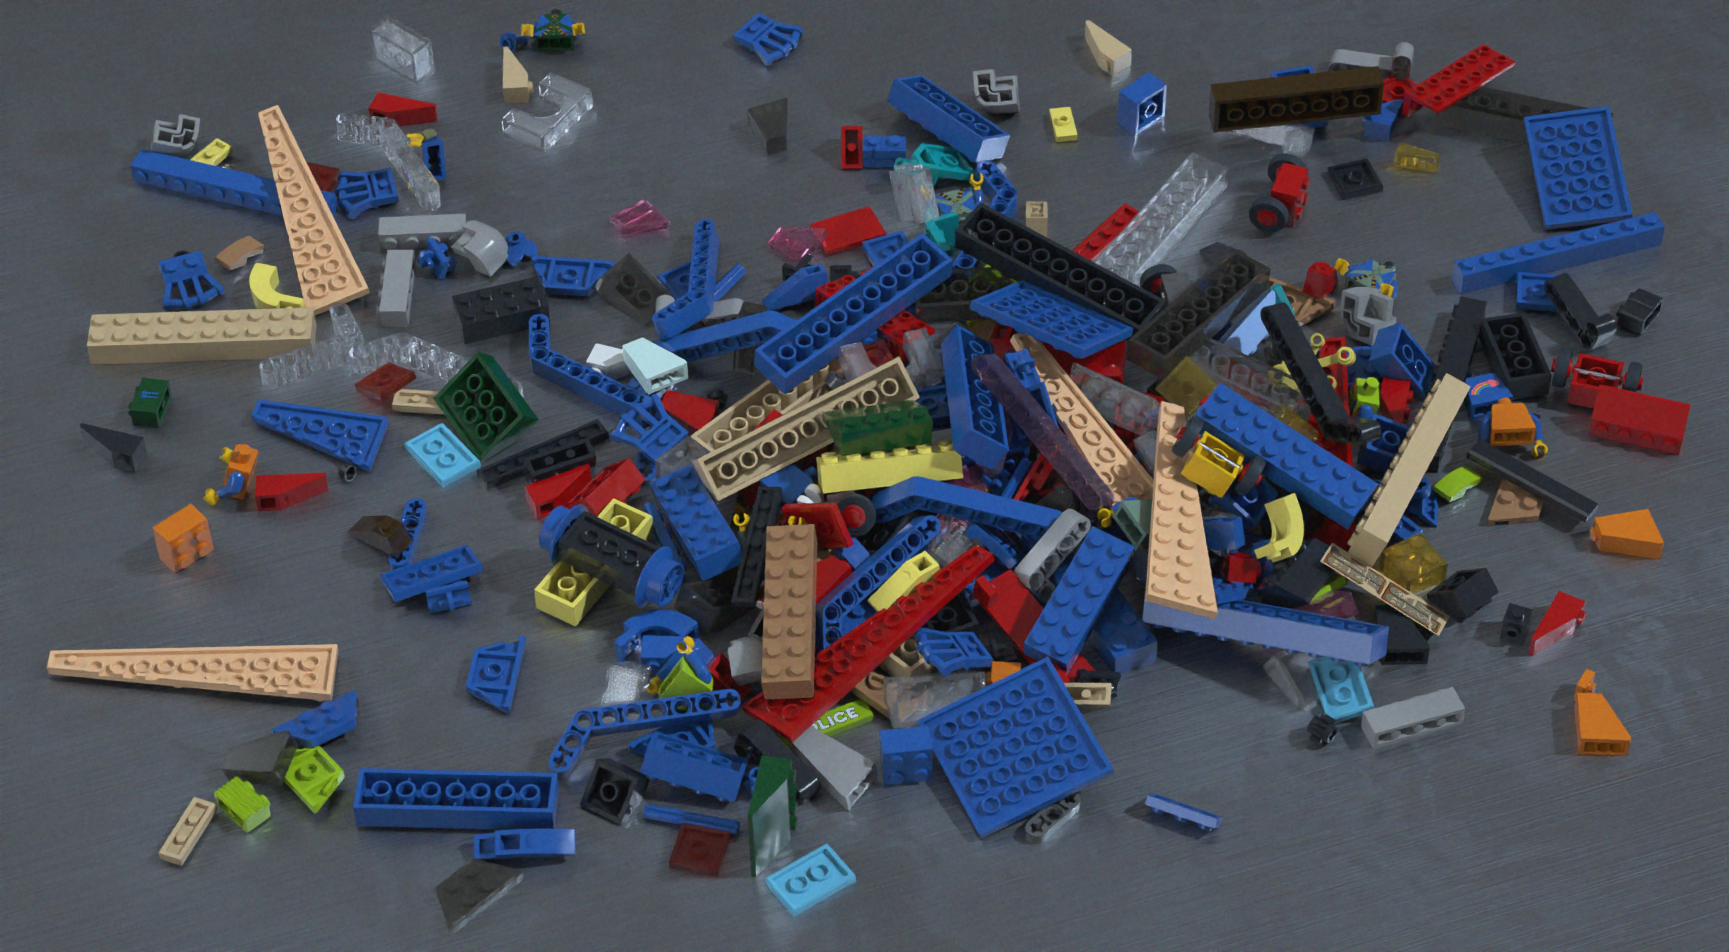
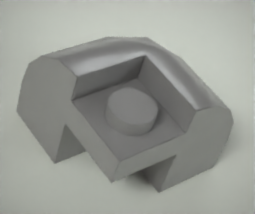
(995, 93)
(175, 138)
(483, 247)
(1366, 312)
(746, 660)

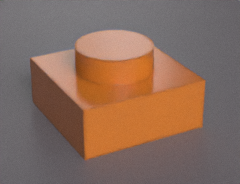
(1586, 683)

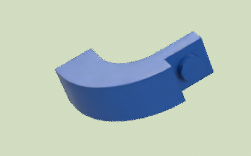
(656, 624)

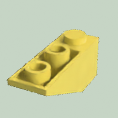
(903, 581)

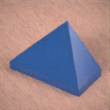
(1425, 509)

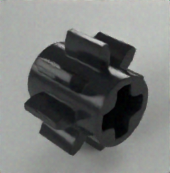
(1322, 729)

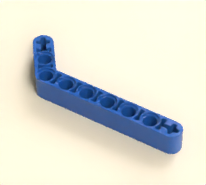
(1002, 198)
(701, 290)
(726, 336)
(576, 376)
(962, 504)
(869, 578)
(645, 721)

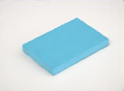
(442, 455)
(1340, 688)
(810, 880)

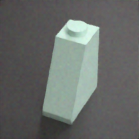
(654, 365)

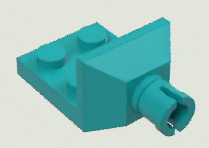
(942, 162)
(943, 231)

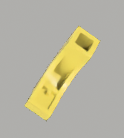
(263, 284)
(1286, 529)

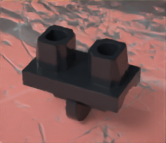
(1000, 653)
(1101, 676)

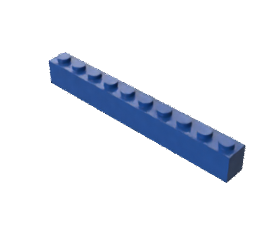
(212, 182)
(1558, 252)

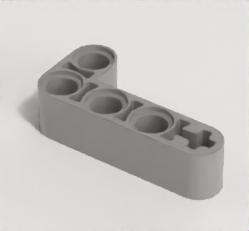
(1389, 66)
(722, 312)
(1050, 553)

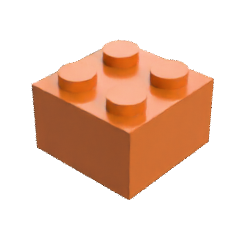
(183, 538)

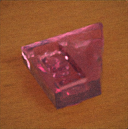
(639, 218)
(797, 241)

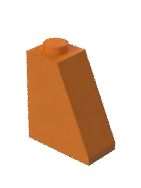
(1628, 534)
(1599, 727)

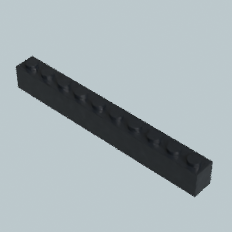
(1458, 353)

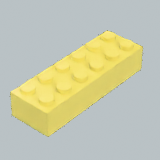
(888, 467)
(571, 592)

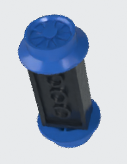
(611, 555)

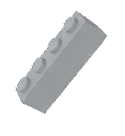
(413, 231)
(396, 288)
(1413, 717)

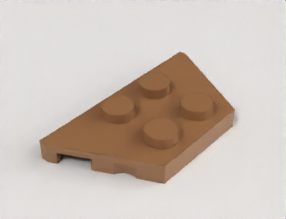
(1304, 305)
(1514, 505)

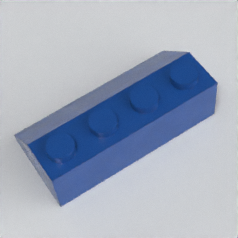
(694, 767)

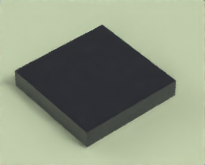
(1355, 179)

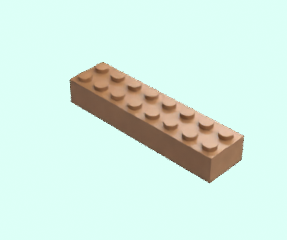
(789, 612)

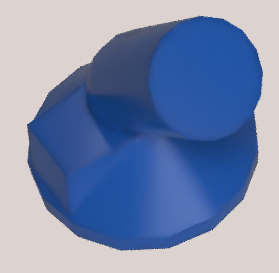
(512, 41)

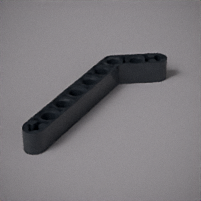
(1313, 381)

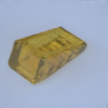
(1409, 158)

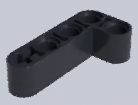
(1578, 313)
(760, 741)

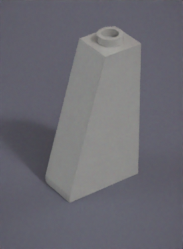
(836, 766)

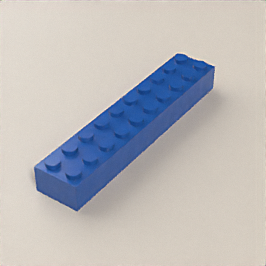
(853, 313)
(1281, 628)

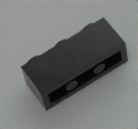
(559, 460)

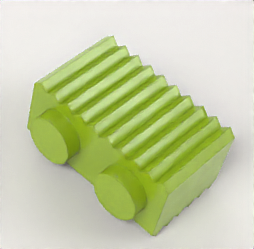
(242, 803)

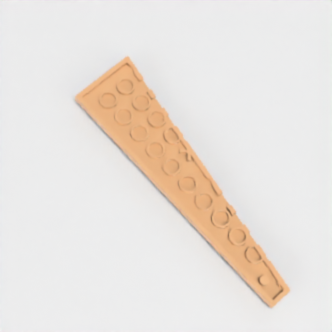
(318, 248)
(1087, 427)
(1178, 551)
(262, 670)

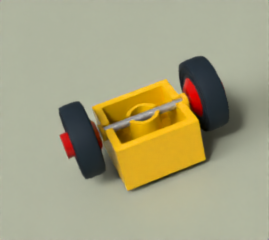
(1214, 462)

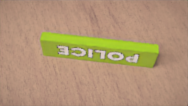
(841, 719)

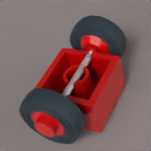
(1287, 195)
(1590, 373)

